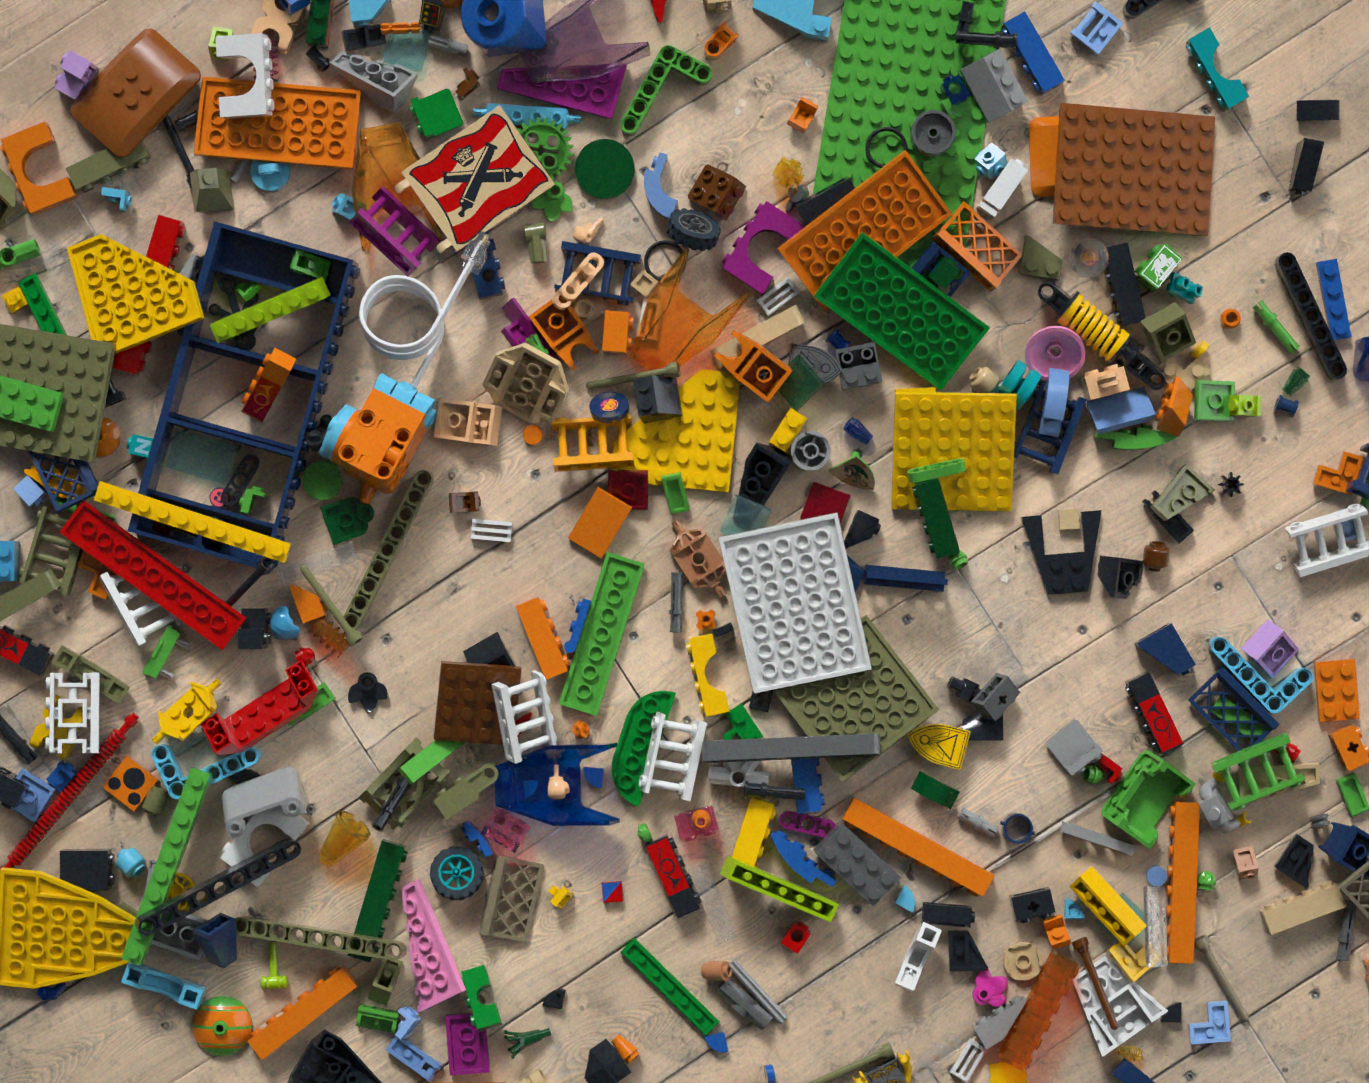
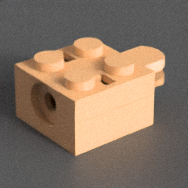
(1103, 384)

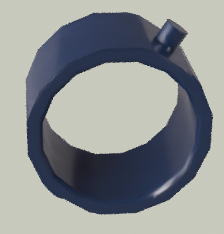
(1027, 837)

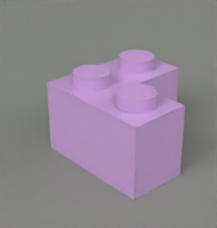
(76, 75)

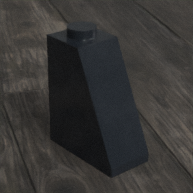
(1305, 166)

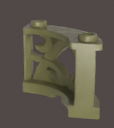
(379, 790)

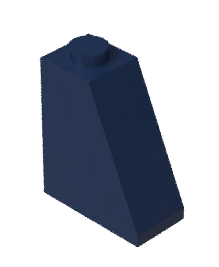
(1167, 649)
(218, 939)

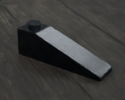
(763, 472)

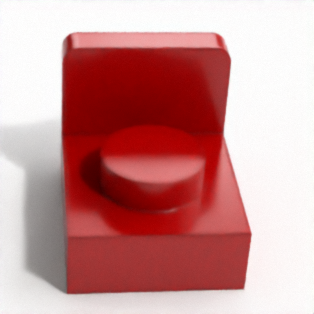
(1108, 764)

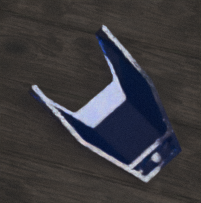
(524, 786)

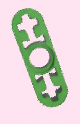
(936, 470)

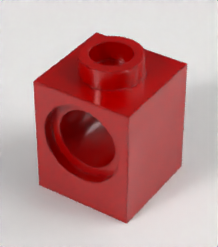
(792, 944)

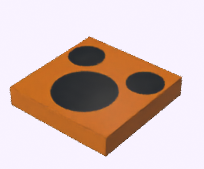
(130, 783)

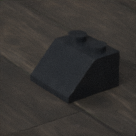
(657, 398)

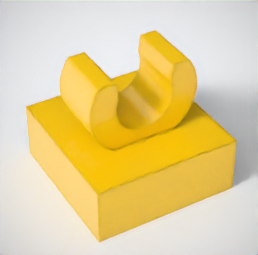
(15, 300)
(561, 896)

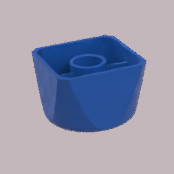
(504, 25)

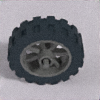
(693, 229)

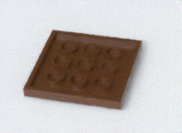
(467, 701)

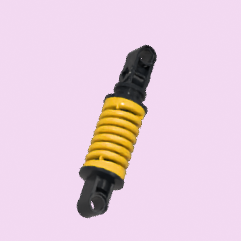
(1101, 333)

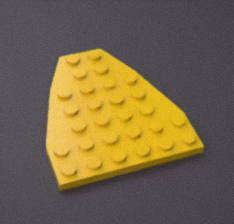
(56, 930)

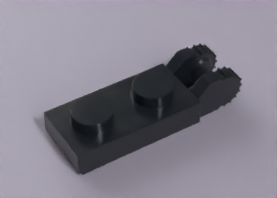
(1175, 526)

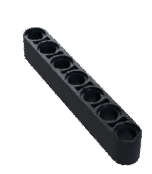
(1319, 322)

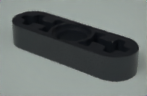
(243, 465)

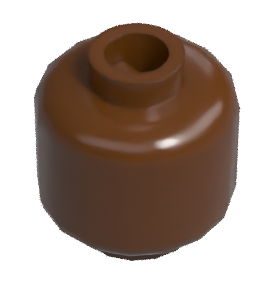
(1156, 556)

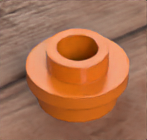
(1237, 318)

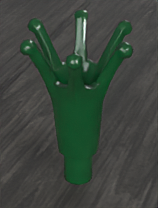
(525, 1039)

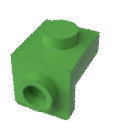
(246, 502)

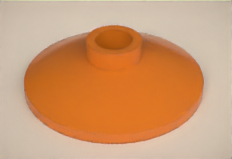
(110, 438)

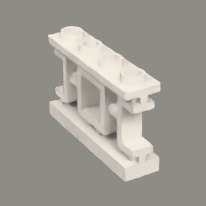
(56, 713)

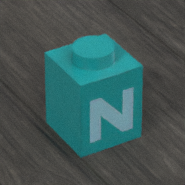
(139, 445)

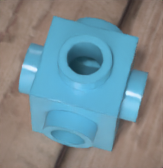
(990, 161)

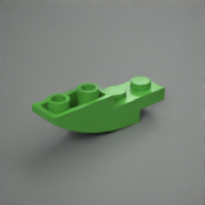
(1143, 438)

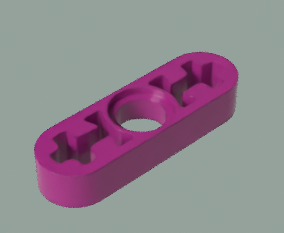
(791, 826)

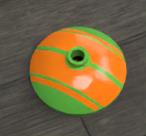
(234, 1019)

